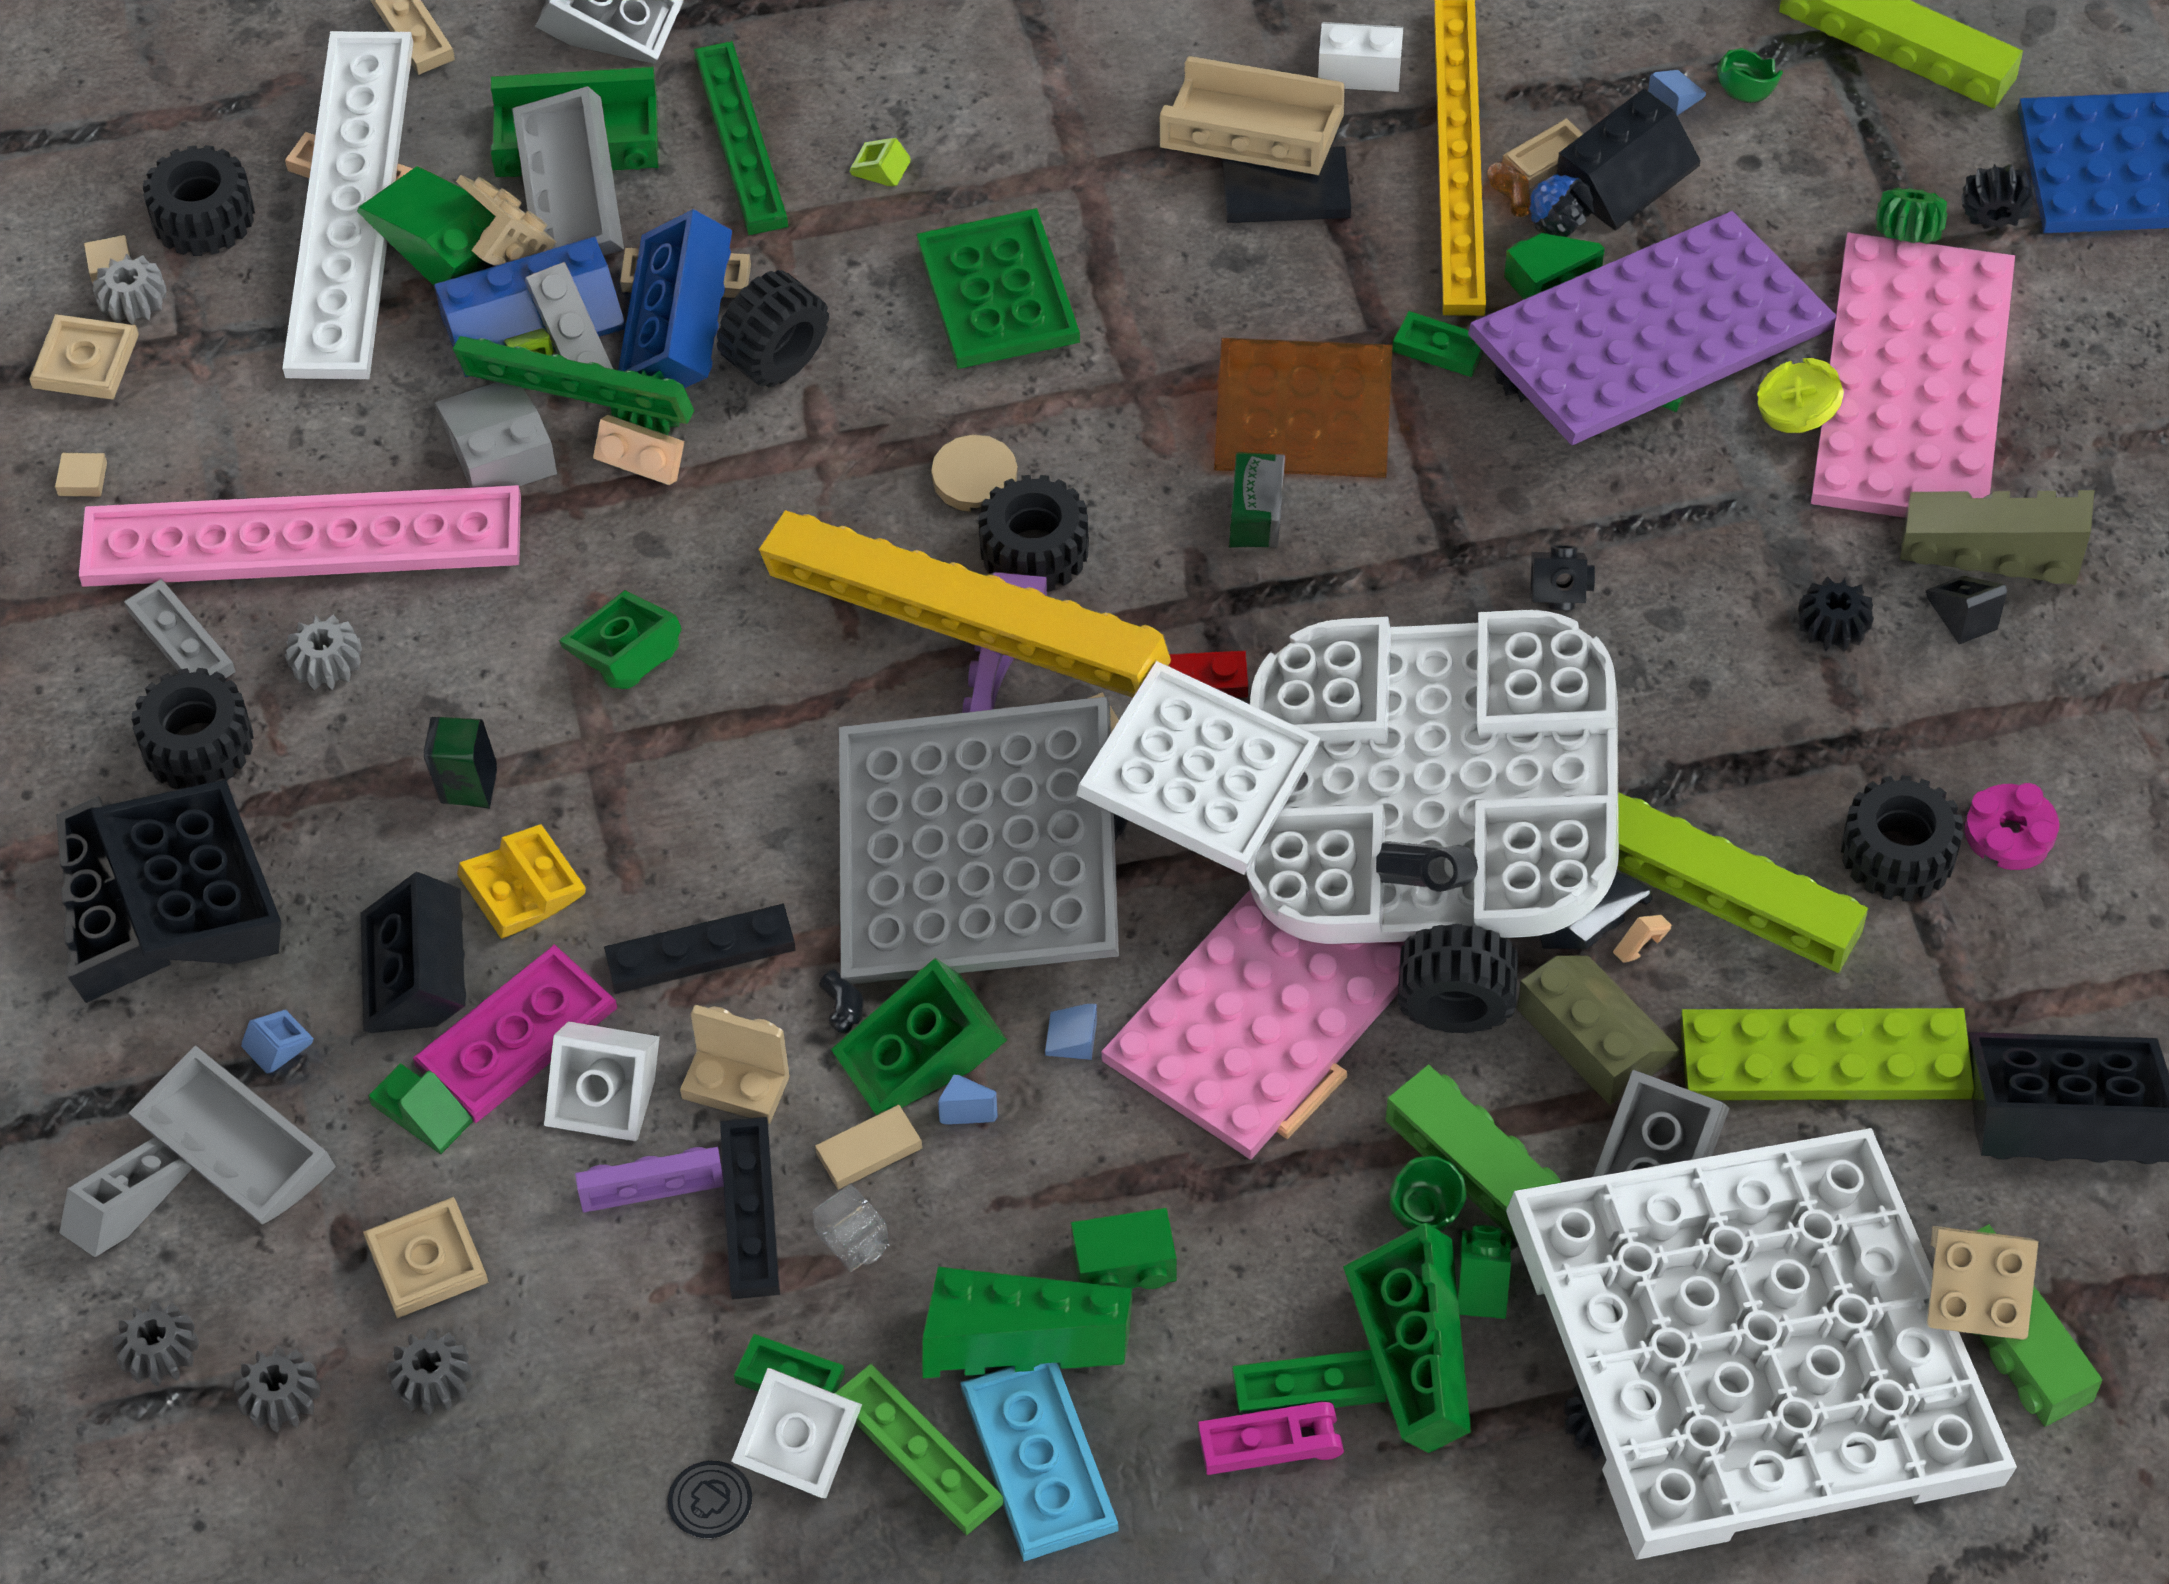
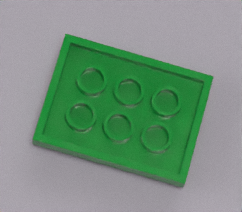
(997, 288)

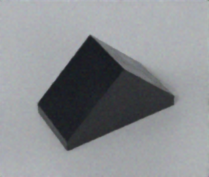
(1968, 606)

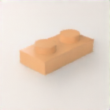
(638, 449)

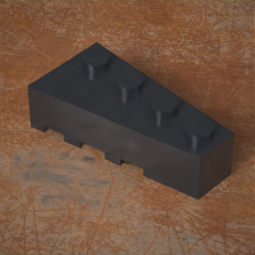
(98, 928)

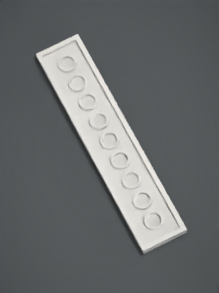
(351, 162)

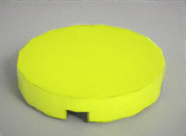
(1800, 395)

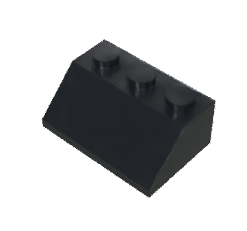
(1630, 158)
(412, 956)

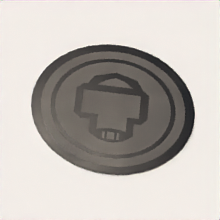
(709, 1499)

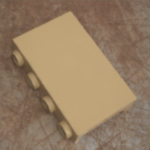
(1253, 115)

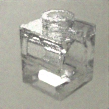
(851, 1228)

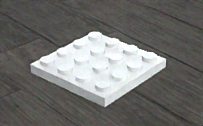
(1198, 767)

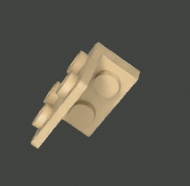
(512, 231)
(736, 1064)
(1982, 1282)

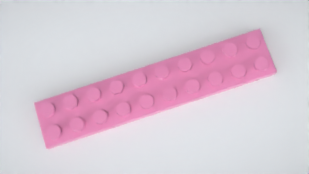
(300, 536)

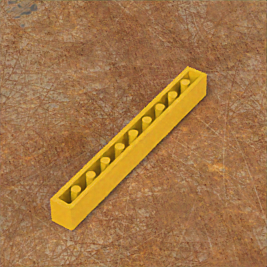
(963, 603)

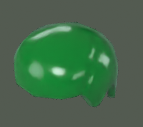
(1747, 75)
(1428, 1193)

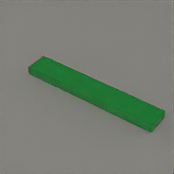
(740, 138)

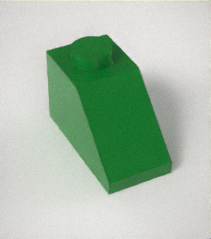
(1548, 262)

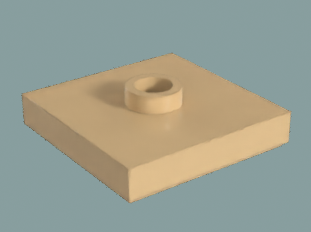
(84, 356)
(425, 1257)

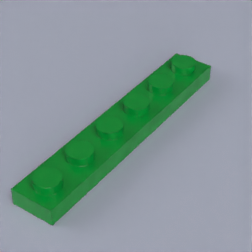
(574, 379)

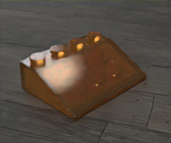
(1305, 401)

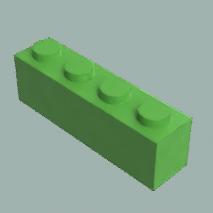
(1446, 1125)
(2046, 1366)

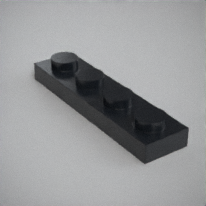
(699, 948)
(749, 1208)

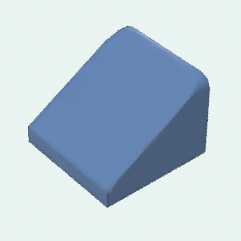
(1675, 90)
(1072, 1032)
(275, 1040)
(967, 1102)

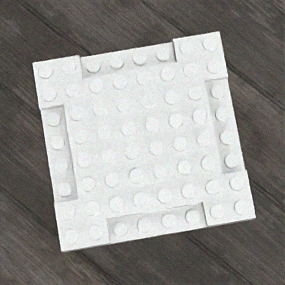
(1757, 1340)

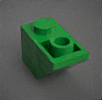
(1484, 1272)

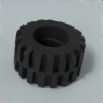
(205, 176)
(772, 328)
(1034, 506)
(186, 701)
(1909, 809)
(1458, 978)

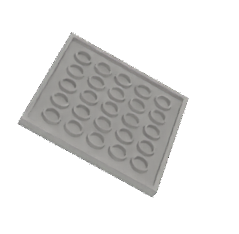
(974, 842)

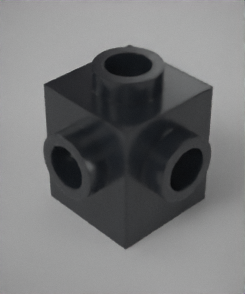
(1550, 565)

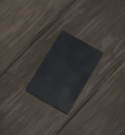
(1280, 194)

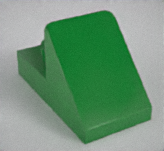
(421, 1107)

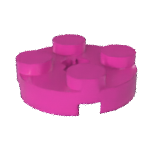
(2016, 803)

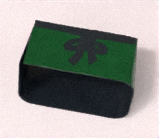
(461, 761)

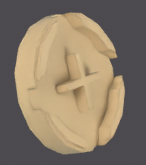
(971, 468)

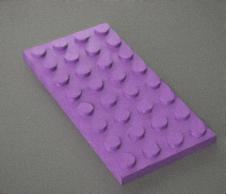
(1651, 327)

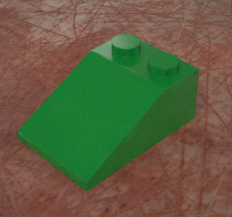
(430, 224)
(918, 1039)

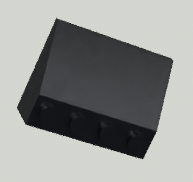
(190, 876)
(2070, 1097)

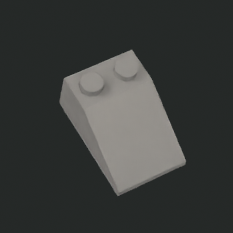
(612, 26)
(497, 436)
(1660, 1126)

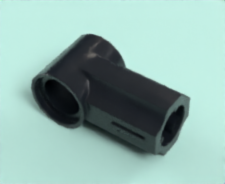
(1424, 865)

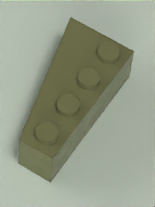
(2000, 533)

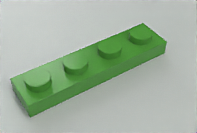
(921, 1451)

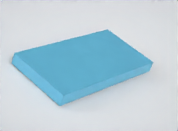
(1039, 1459)

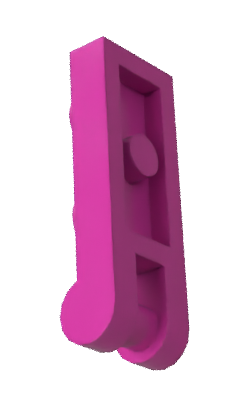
(1269, 1438)

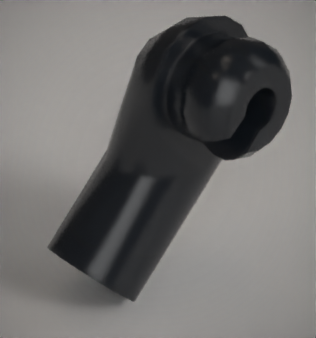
(847, 999)

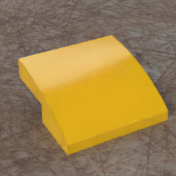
(521, 881)

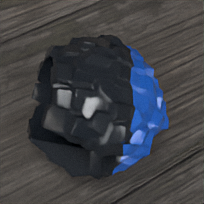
(1560, 205)

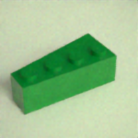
(1022, 1323)
(1414, 1333)

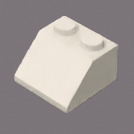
(1361, 55)
(600, 1080)

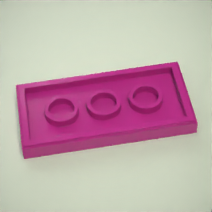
(513, 1032)

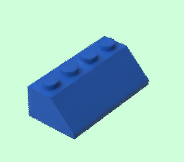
(677, 299)
(499, 305)

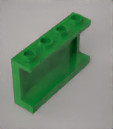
(627, 104)

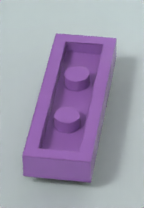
(649, 1179)

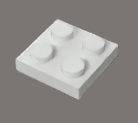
(796, 1433)

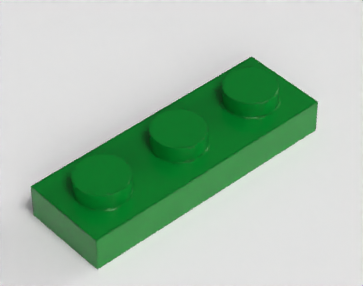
(1331, 1378)

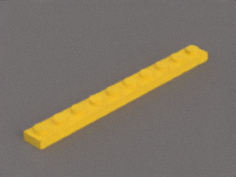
(1459, 159)

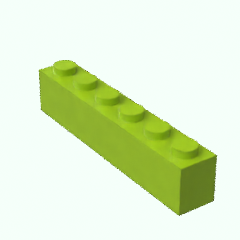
(1918, 42)
(1737, 885)

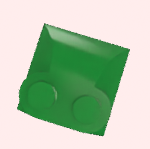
(625, 639)

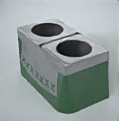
(1256, 500)

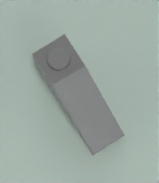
(120, 1196)

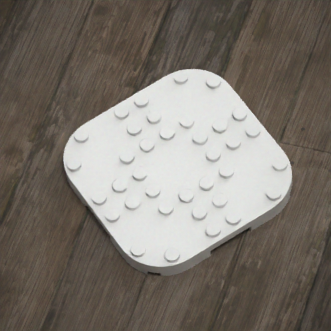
(1443, 740)

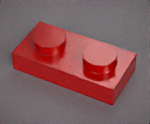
(1220, 670)

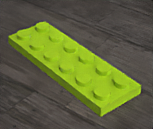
(1827, 1054)

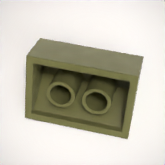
(1593, 1024)

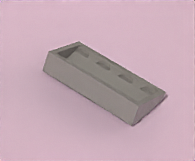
(569, 168)
(232, 1137)

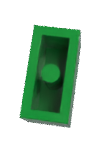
(1125, 1250)

